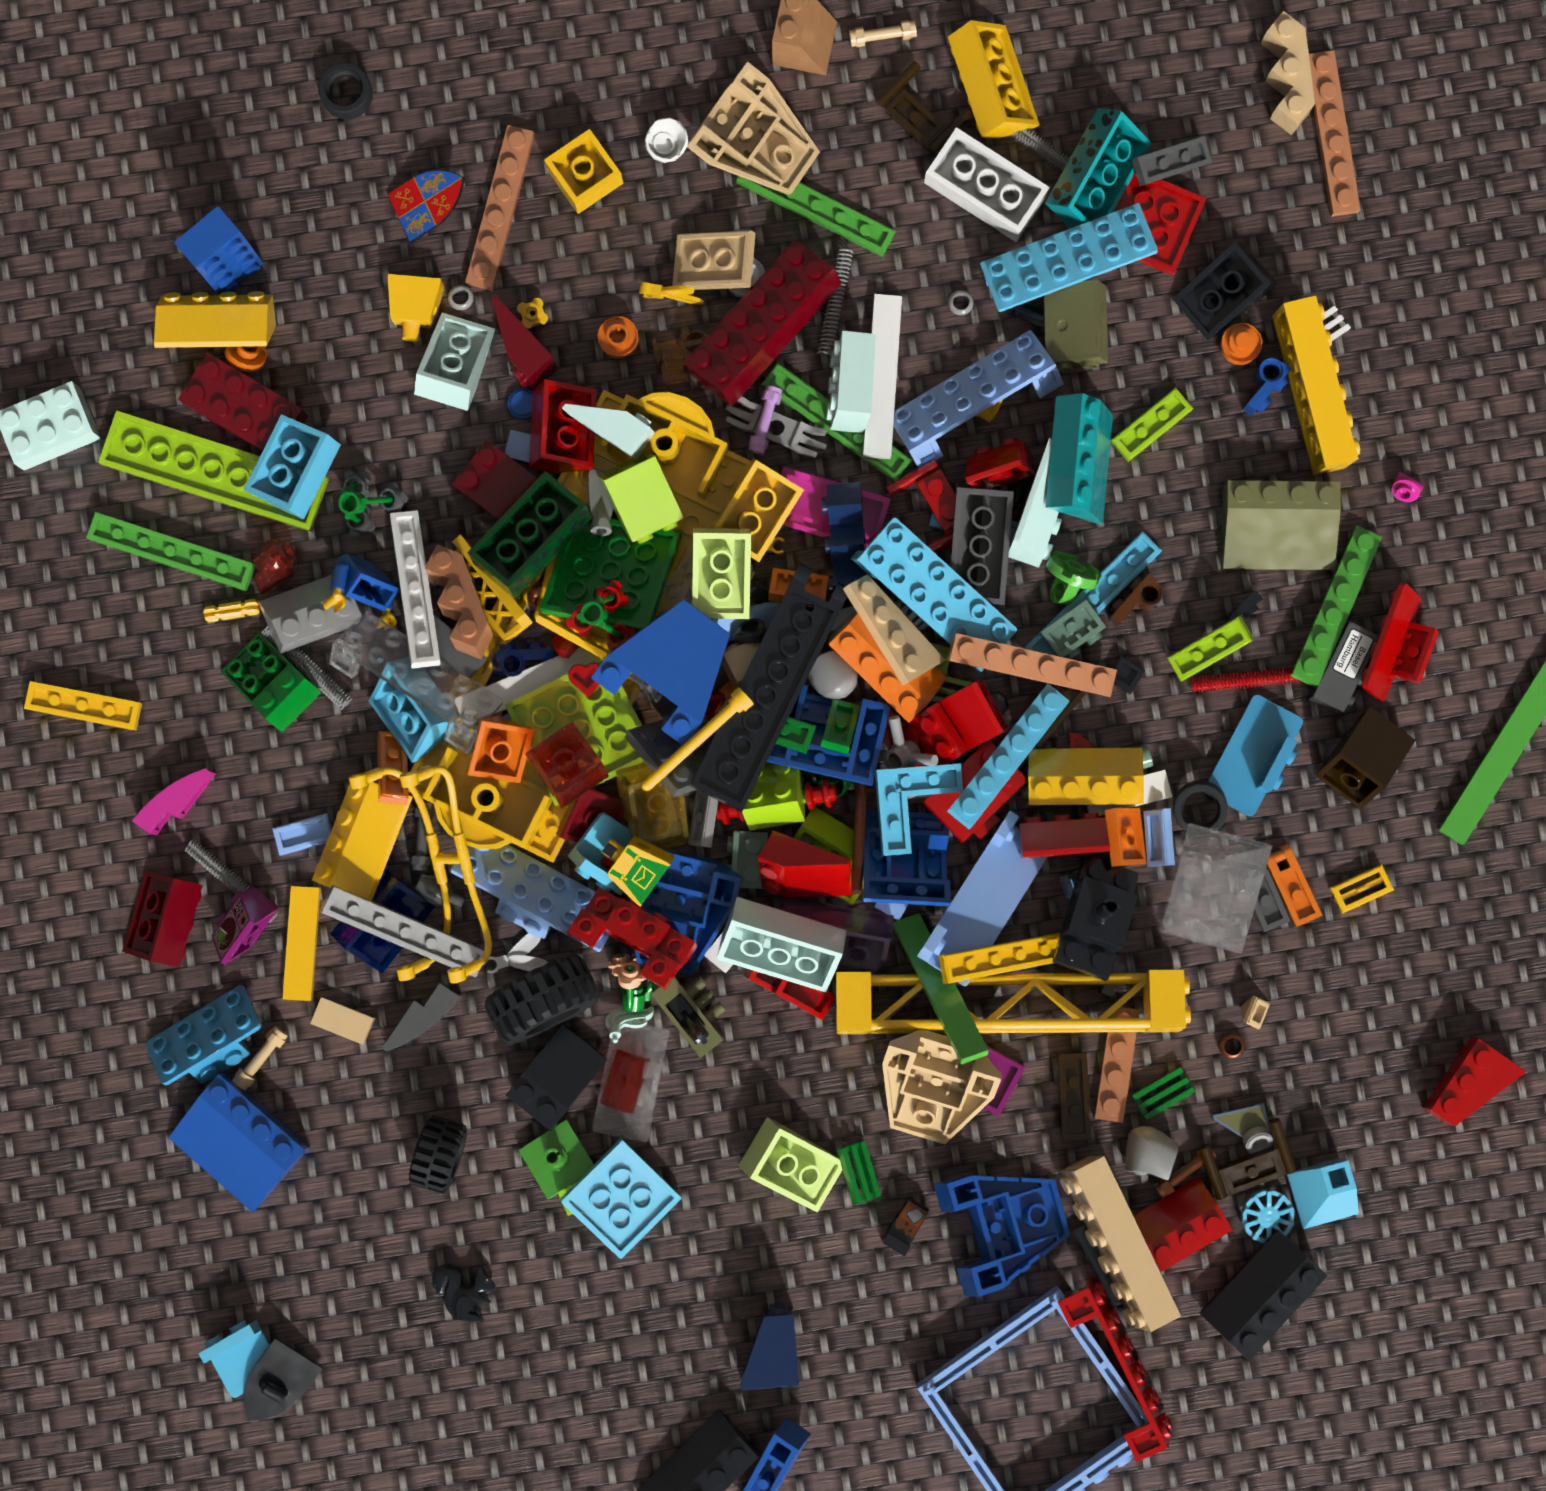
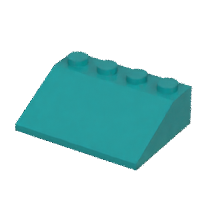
(1079, 457)

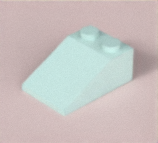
(453, 361)

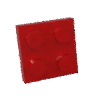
(935, 735)

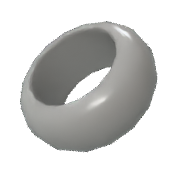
(454, 290)
(959, 312)

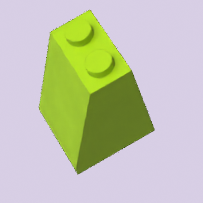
(641, 497)

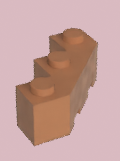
(460, 601)

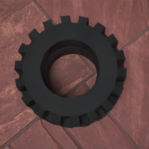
(437, 1154)

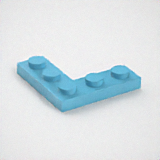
(892, 802)

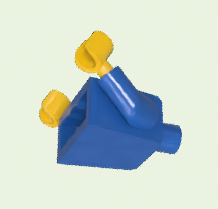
(363, 583)

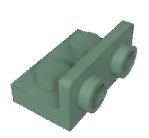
(1074, 630)
(746, 849)

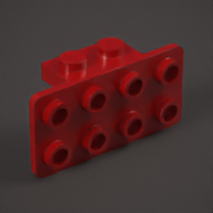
(1402, 645)

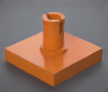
(1125, 836)

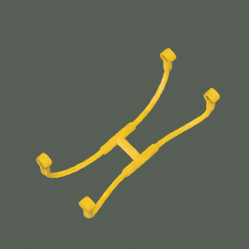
(462, 857)

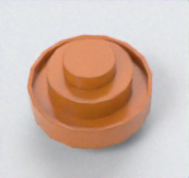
(618, 337)
(1241, 344)
(246, 357)

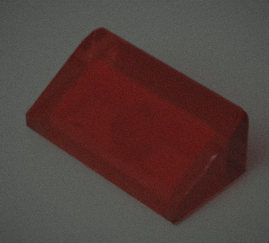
(624, 1082)

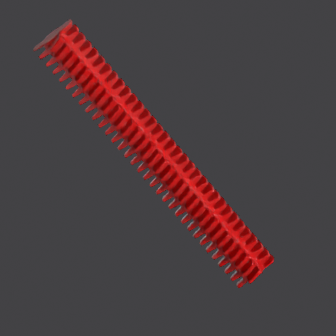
(1243, 678)

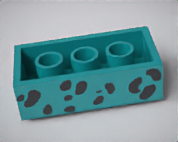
(1098, 169)

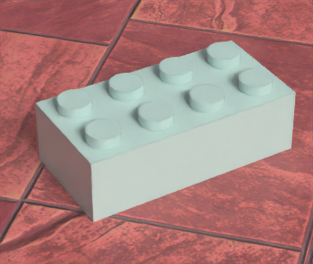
(781, 944)

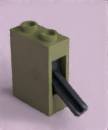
(1073, 324)
(688, 1013)

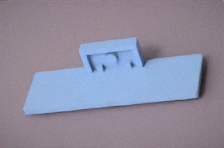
(529, 891)

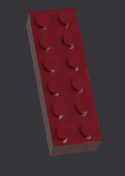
(763, 322)

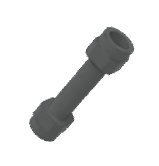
(420, 861)

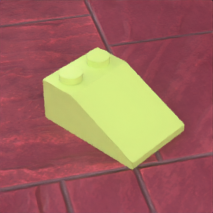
(721, 572)
(791, 1165)

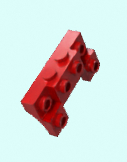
(637, 929)

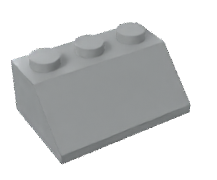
(300, 618)

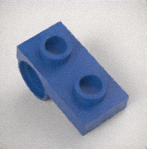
(1261, 399)

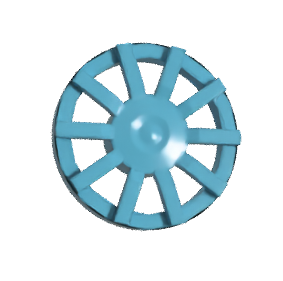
(1266, 1214)

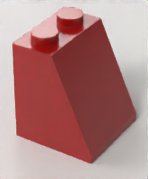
(973, 714)

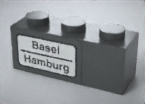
(1344, 669)

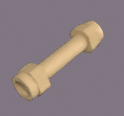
(906, 29)
(244, 1077)

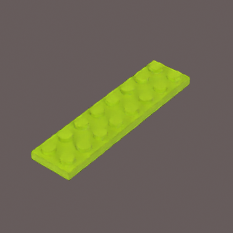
(192, 466)

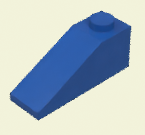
(778, 1457)

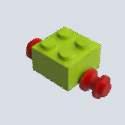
(779, 799)

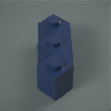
(847, 532)

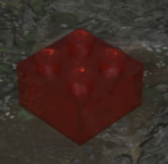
(566, 764)

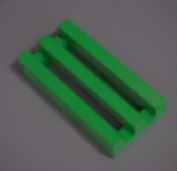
(1184, 1081)
(863, 1171)

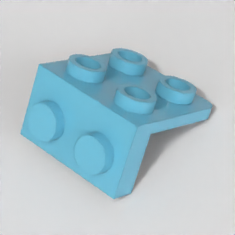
(588, 851)
(236, 1354)

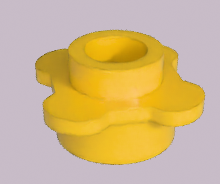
(535, 320)

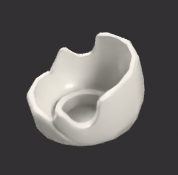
(666, 140)

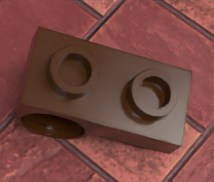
(1124, 607)

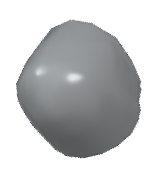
(833, 676)
(1150, 1152)

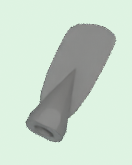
(599, 505)

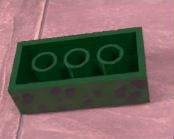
(529, 534)

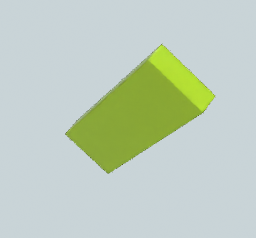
(1151, 424)
(1210, 648)

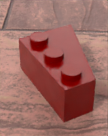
(1471, 1082)

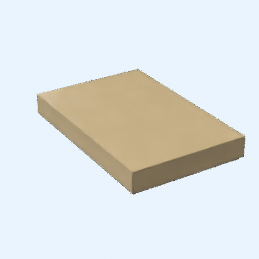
(714, 260)

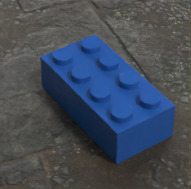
(219, 252)

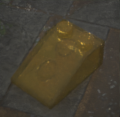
(652, 813)

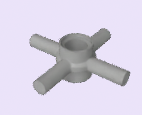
(904, 753)

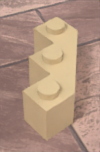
(1291, 73)

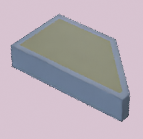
(1243, 1119)

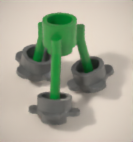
(355, 498)

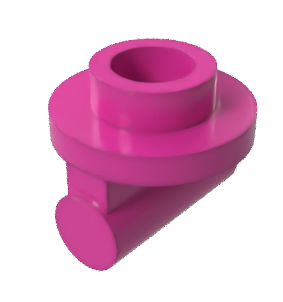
(1406, 488)

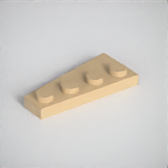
(893, 632)

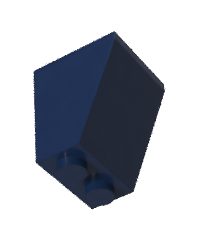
(773, 1352)

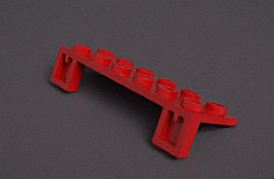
(1090, 1303)

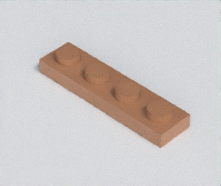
(1116, 1070)

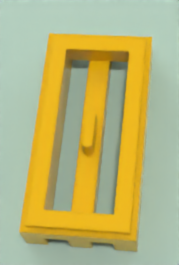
(1339, 898)

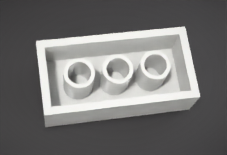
(986, 184)

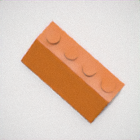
(862, 653)

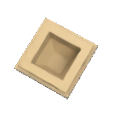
(1254, 1011)

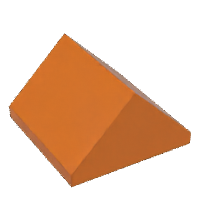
(500, 749)

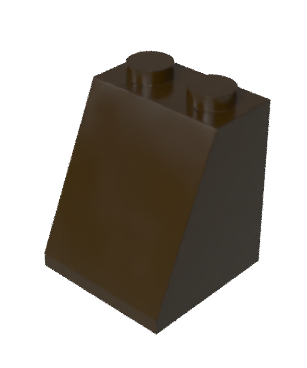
(1366, 758)

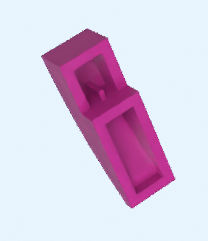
(173, 800)

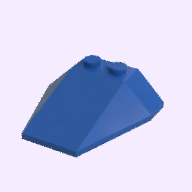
(696, 900)

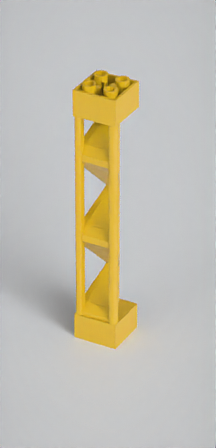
(1162, 1004)

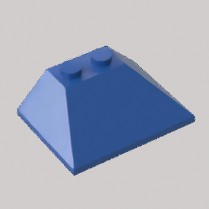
(865, 746)
(912, 877)

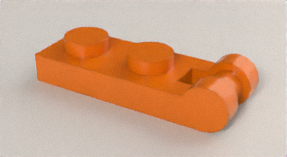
(1293, 887)

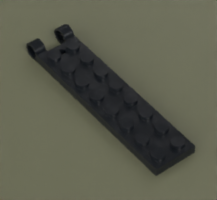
(773, 685)

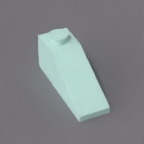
(617, 427)

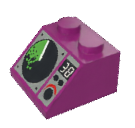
(242, 924)

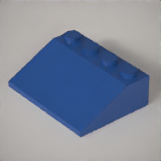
(238, 1141)

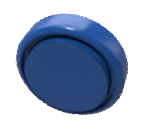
(520, 403)

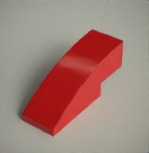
(806, 998)

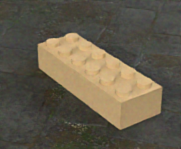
(1119, 1243)

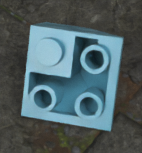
(1324, 1192)

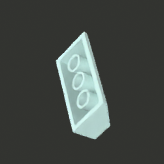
(1036, 522)

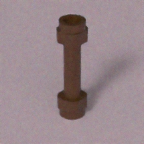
(1165, 1187)

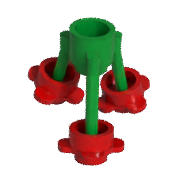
(596, 614)

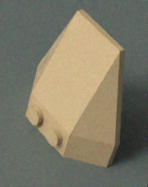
(755, 134)
(930, 1089)

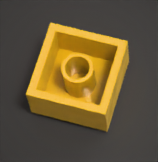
(583, 171)

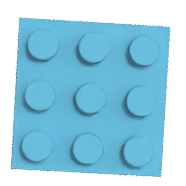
(620, 1198)

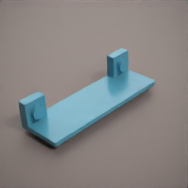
(1069, 257)
(931, 586)

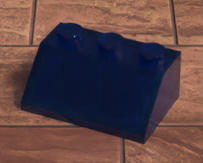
(372, 949)

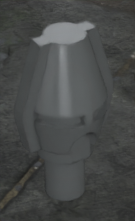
(431, 891)

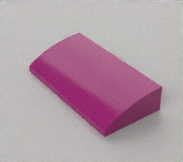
(808, 512)

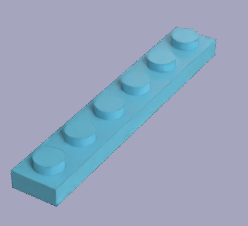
(1008, 756)

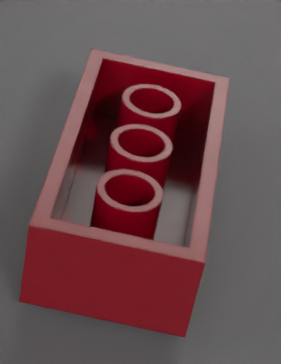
(236, 402)

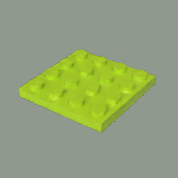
(600, 719)

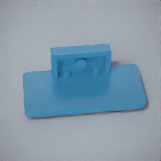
(1256, 754)
(206, 1039)

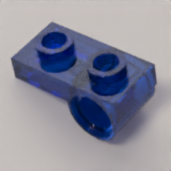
(533, 651)

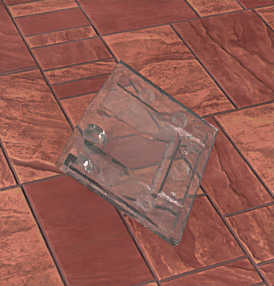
(1215, 888)

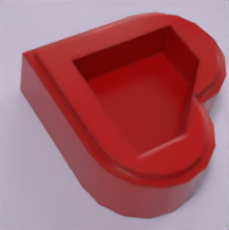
(581, 678)

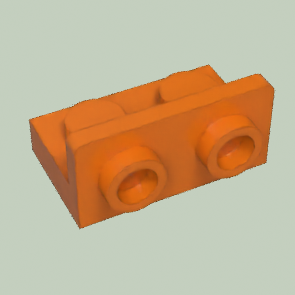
(781, 579)

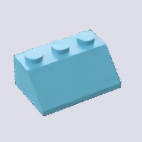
(292, 466)
(408, 721)

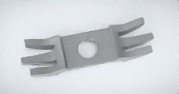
(792, 431)

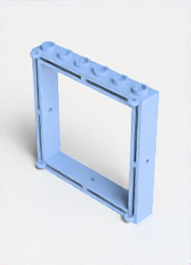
(1092, 1470)

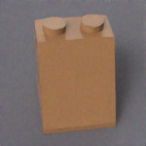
(803, 36)

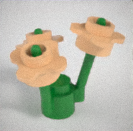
(630, 981)

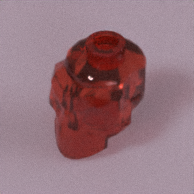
(274, 564)

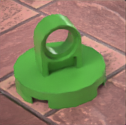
(1070, 577)

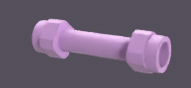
(758, 443)

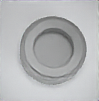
(1257, 1139)

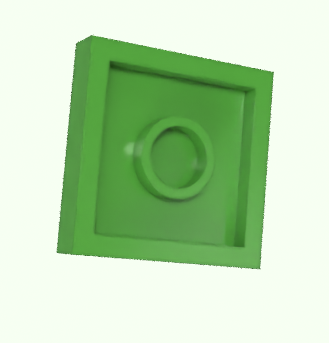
(557, 1159)

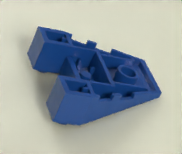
(677, 658)
(1011, 1222)

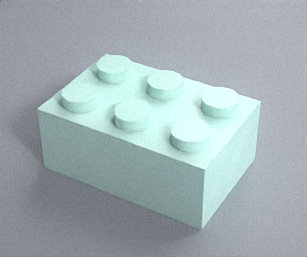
(851, 381)
(47, 425)

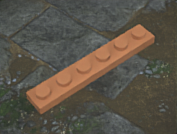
(1333, 135)
(500, 208)
(1031, 664)

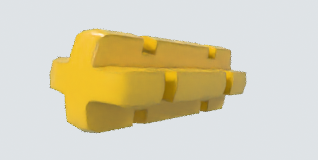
(231, 610)

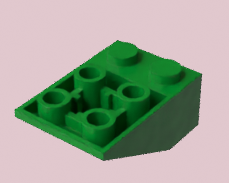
(270, 682)

